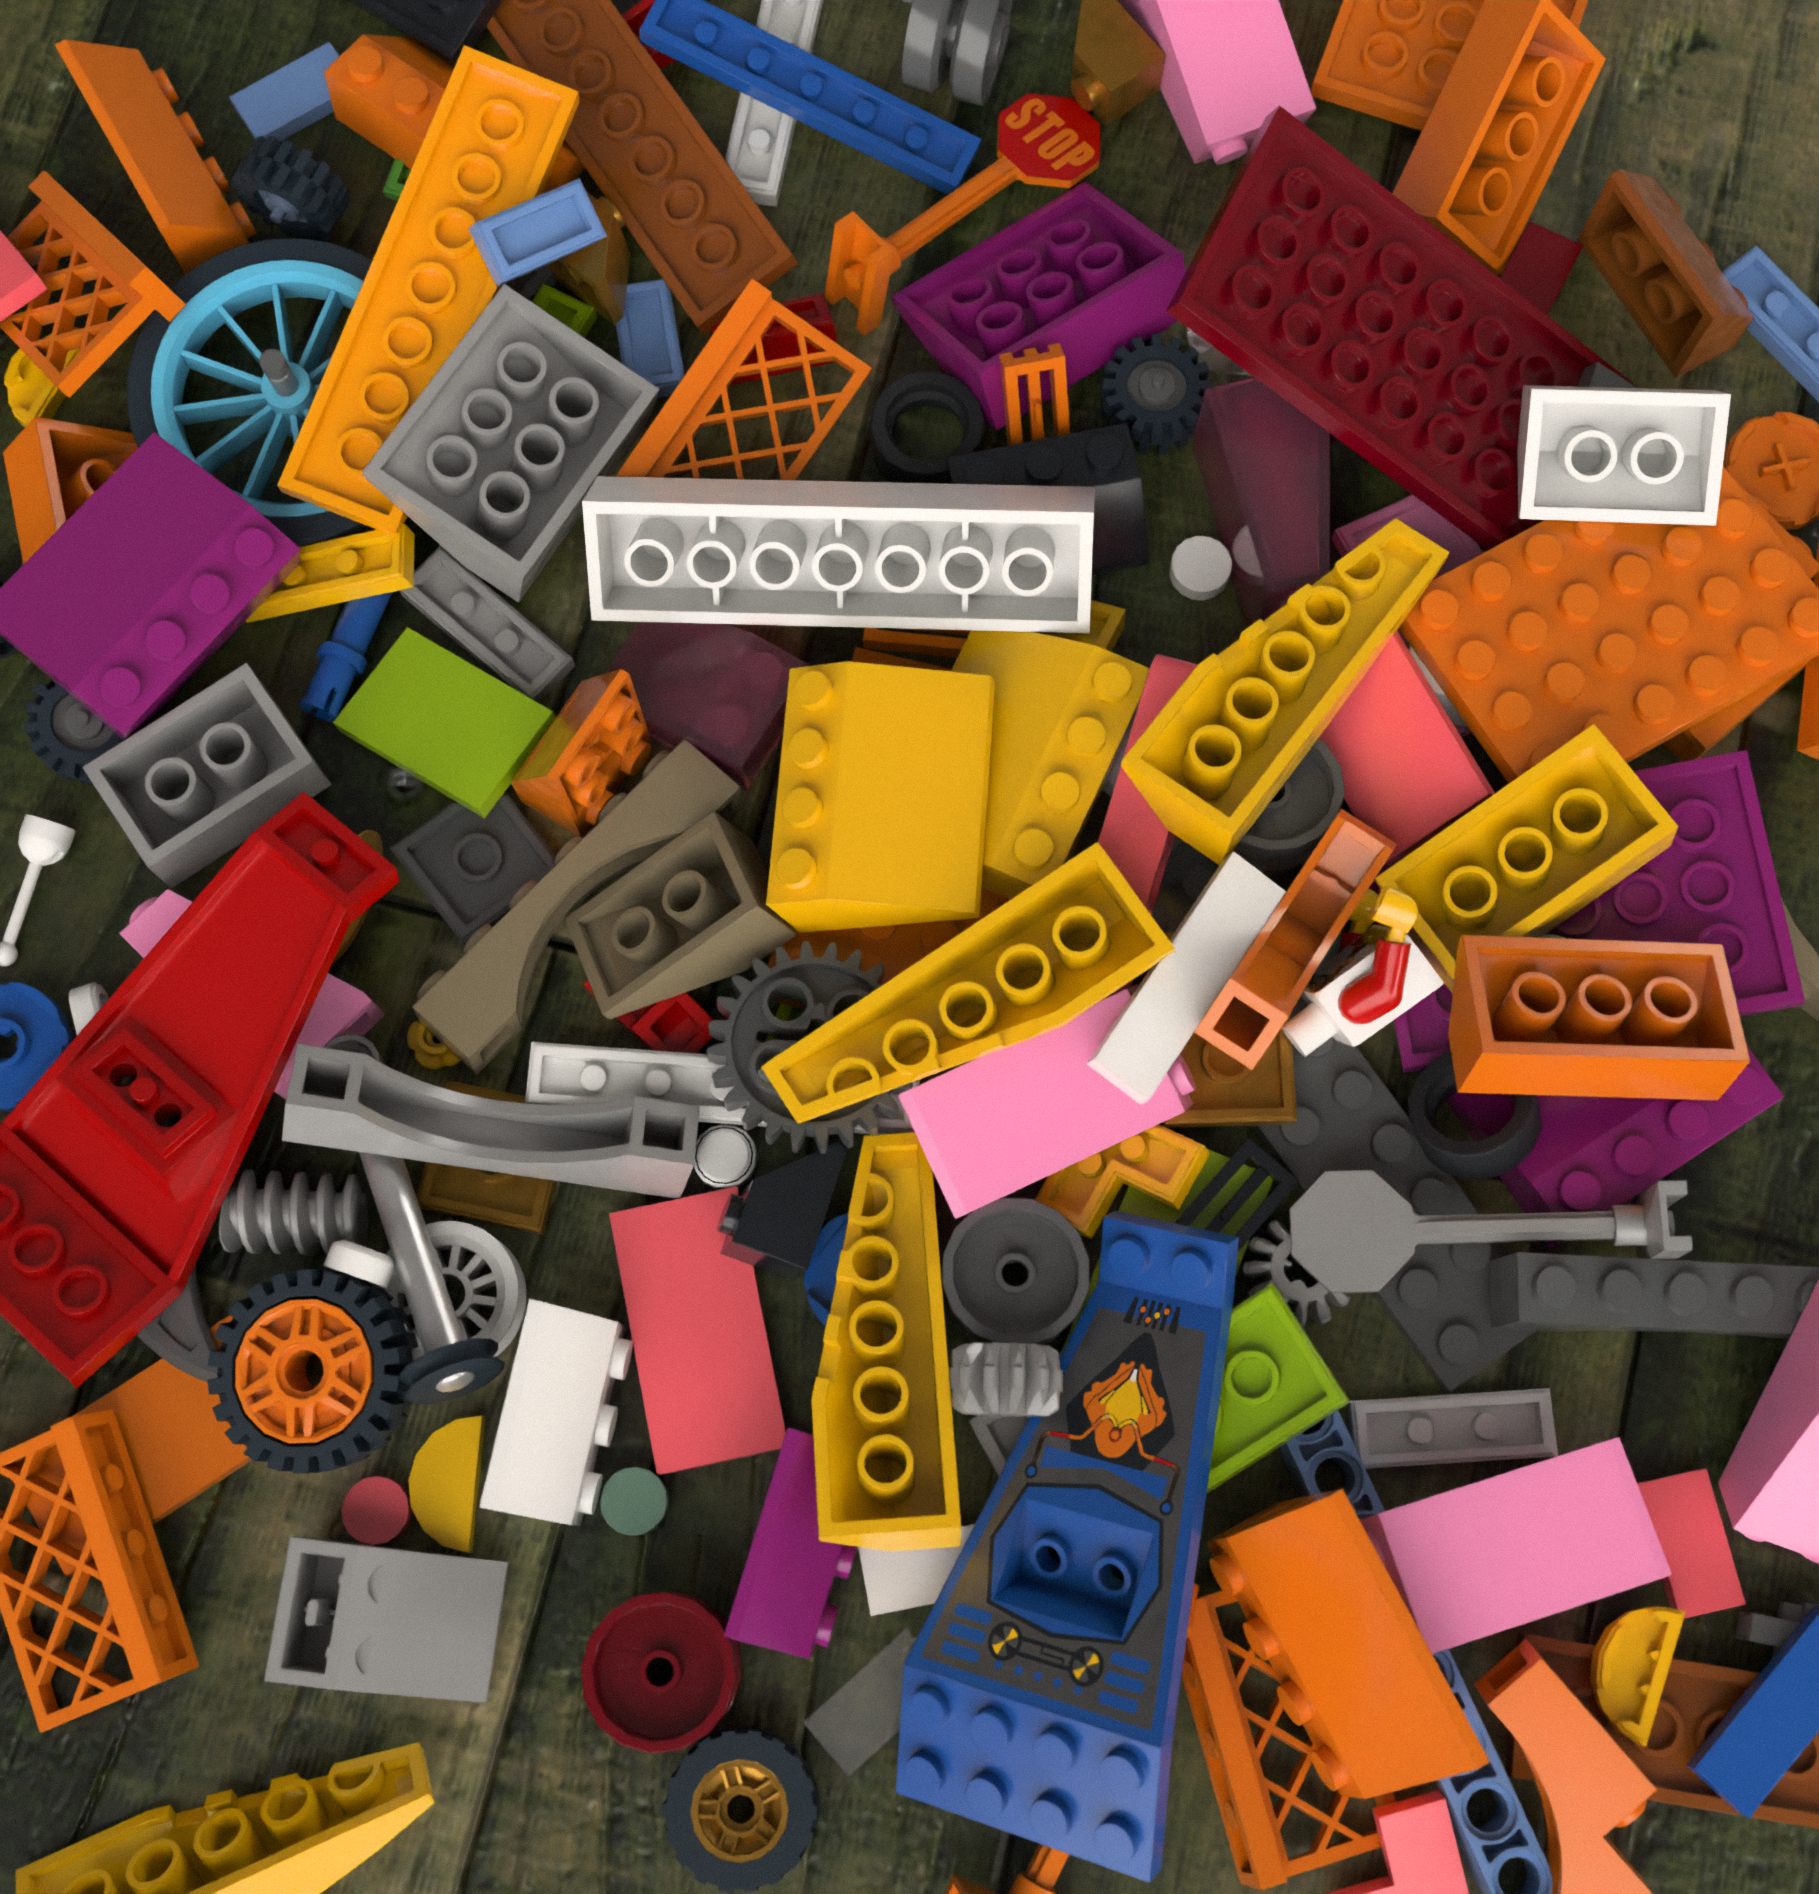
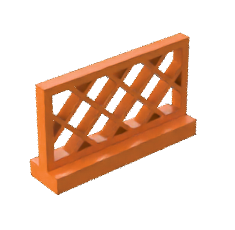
(93, 256)
(712, 374)
(118, 1551)
(1235, 1764)

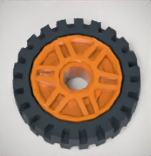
(266, 1381)

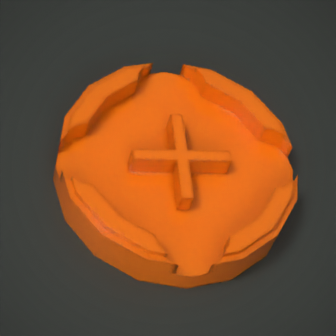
(1779, 464)

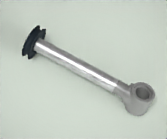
(449, 1363)

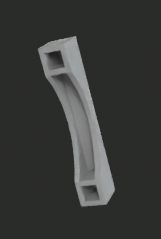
(370, 1108)

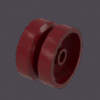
(620, 1662)

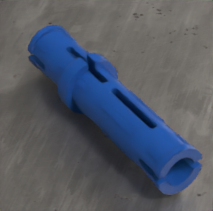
(343, 656)

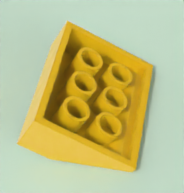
(1053, 745)
(881, 796)

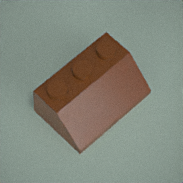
(1663, 273)

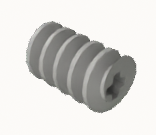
(292, 1216)

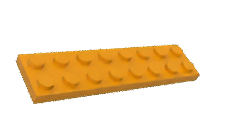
(427, 280)

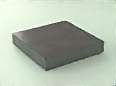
(474, 863)

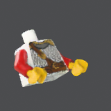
(1369, 980)

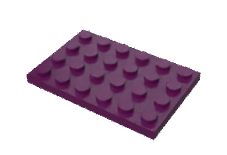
(1703, 889)

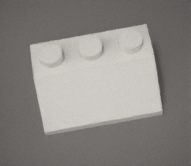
(1621, 454)
(556, 1415)

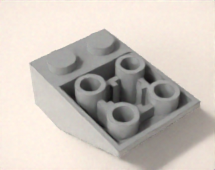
(386, 1620)

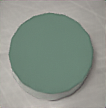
(634, 1501)

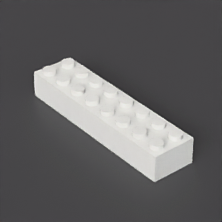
(840, 553)

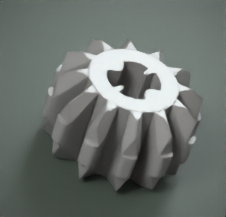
(1272, 1270)
(1005, 1379)

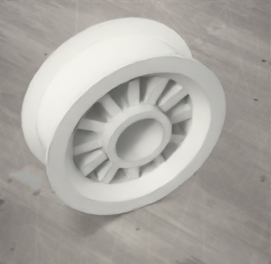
(505, 1275)

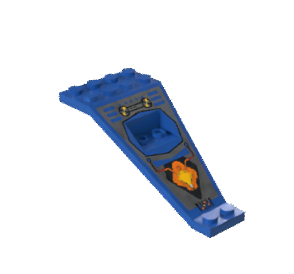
(1052, 1683)

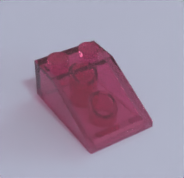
(711, 688)

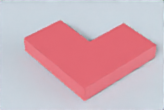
(1693, 1543)
(1416, 1849)

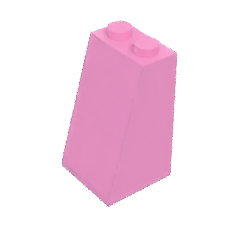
(1224, 69)
(1032, 1110)
(1775, 1465)
(1519, 1545)

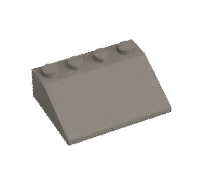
(511, 440)

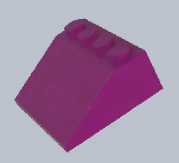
(1060, 275)
(143, 585)
(1612, 1147)

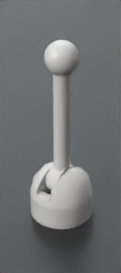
(42, 844)

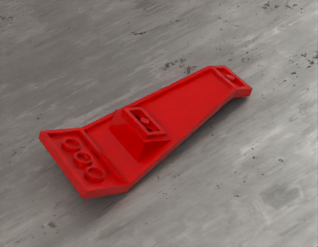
(92, 1190)

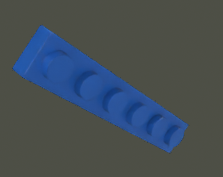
(811, 91)

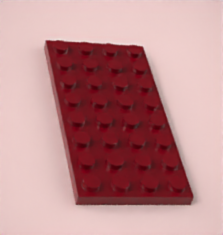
(1375, 326)

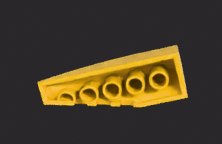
(1269, 696)
(982, 991)
(884, 1367)
(267, 1842)

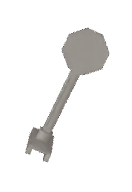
(1360, 1232)

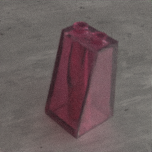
(1266, 491)

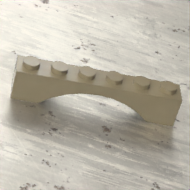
(483, 996)

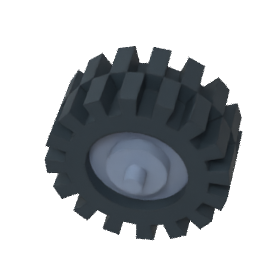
(291, 189)

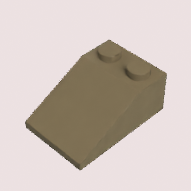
(678, 920)

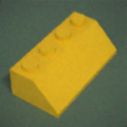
(1532, 851)

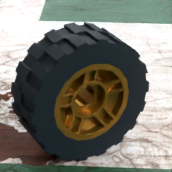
(702, 1821)

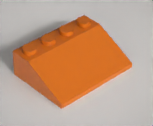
(1343, 1648)

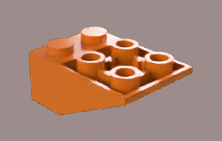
(586, 753)

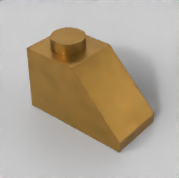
(1113, 61)
(602, 269)

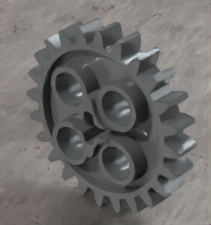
(825, 991)

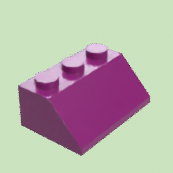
(788, 1569)

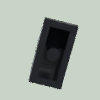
(782, 1214)

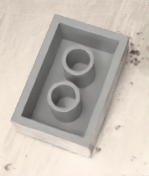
(205, 776)

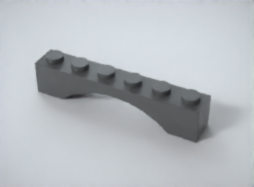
(1646, 1295)

